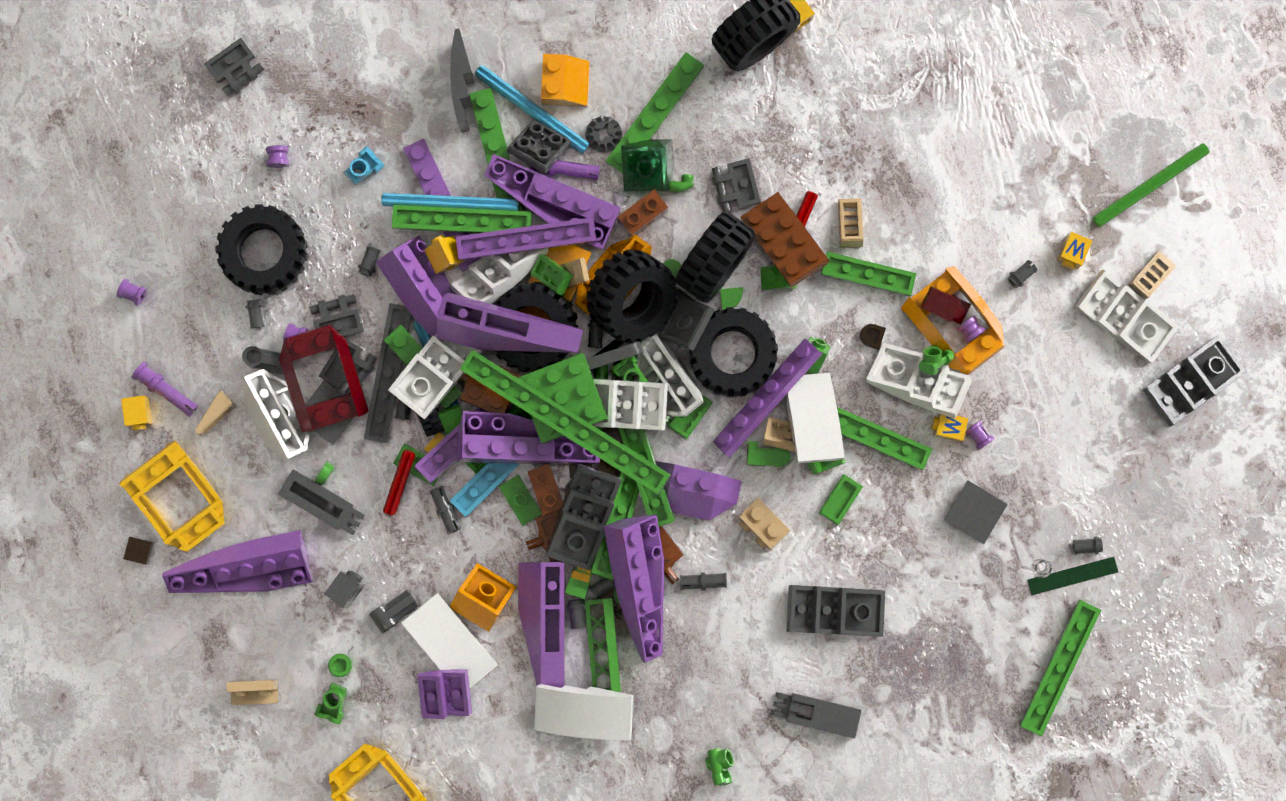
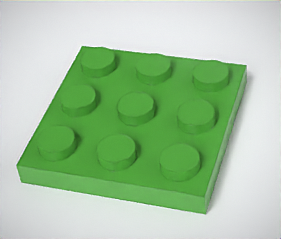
(570, 386)

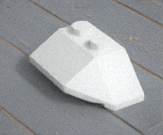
(663, 366)
(274, 414)

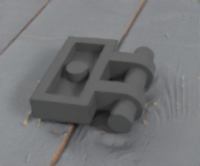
(231, 60)
(743, 185)
(345, 323)
(334, 372)

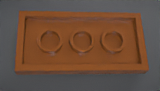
(785, 240)

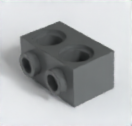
(345, 588)

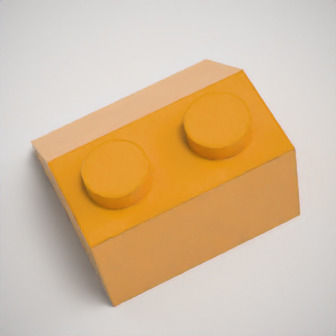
(564, 80)
(482, 597)

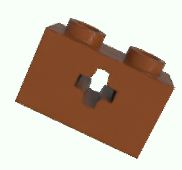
(643, 213)
(545, 489)

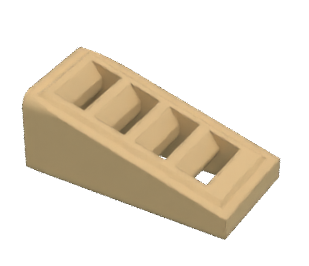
(850, 237)
(579, 270)
(1142, 290)
(216, 412)

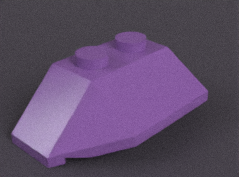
(699, 492)

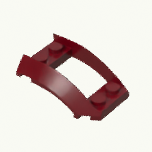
(333, 409)

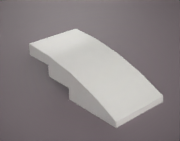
(496, 275)
(1126, 316)
(899, 374)
(431, 375)
(633, 404)
(814, 419)
(448, 640)
(583, 712)

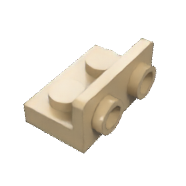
(778, 434)
(763, 524)
(253, 692)

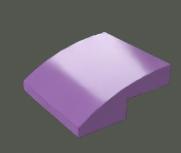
(444, 693)

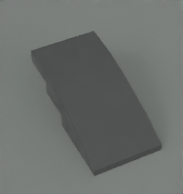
(460, 76)
(1194, 380)
(583, 517)
(835, 610)

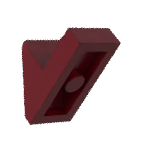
(945, 305)

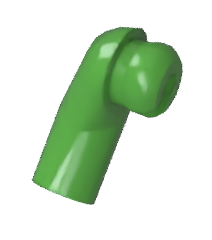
(685, 184)

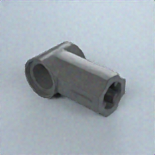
(268, 359)
(389, 613)

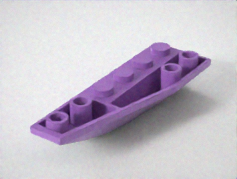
(553, 199)
(416, 281)
(501, 329)
(513, 440)
(245, 567)
(639, 579)
(543, 618)

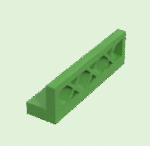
(611, 643)

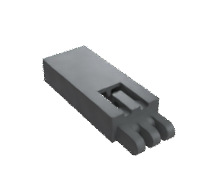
(315, 498)
(825, 715)

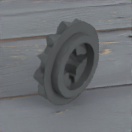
(608, 143)

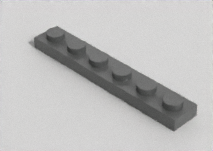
(387, 372)

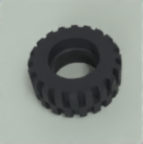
(754, 31)
(245, 224)
(715, 256)
(613, 284)
(554, 305)
(764, 359)

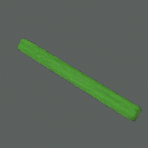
(1151, 185)

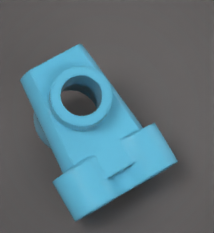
(366, 162)

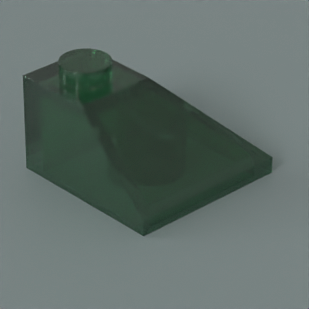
(647, 165)

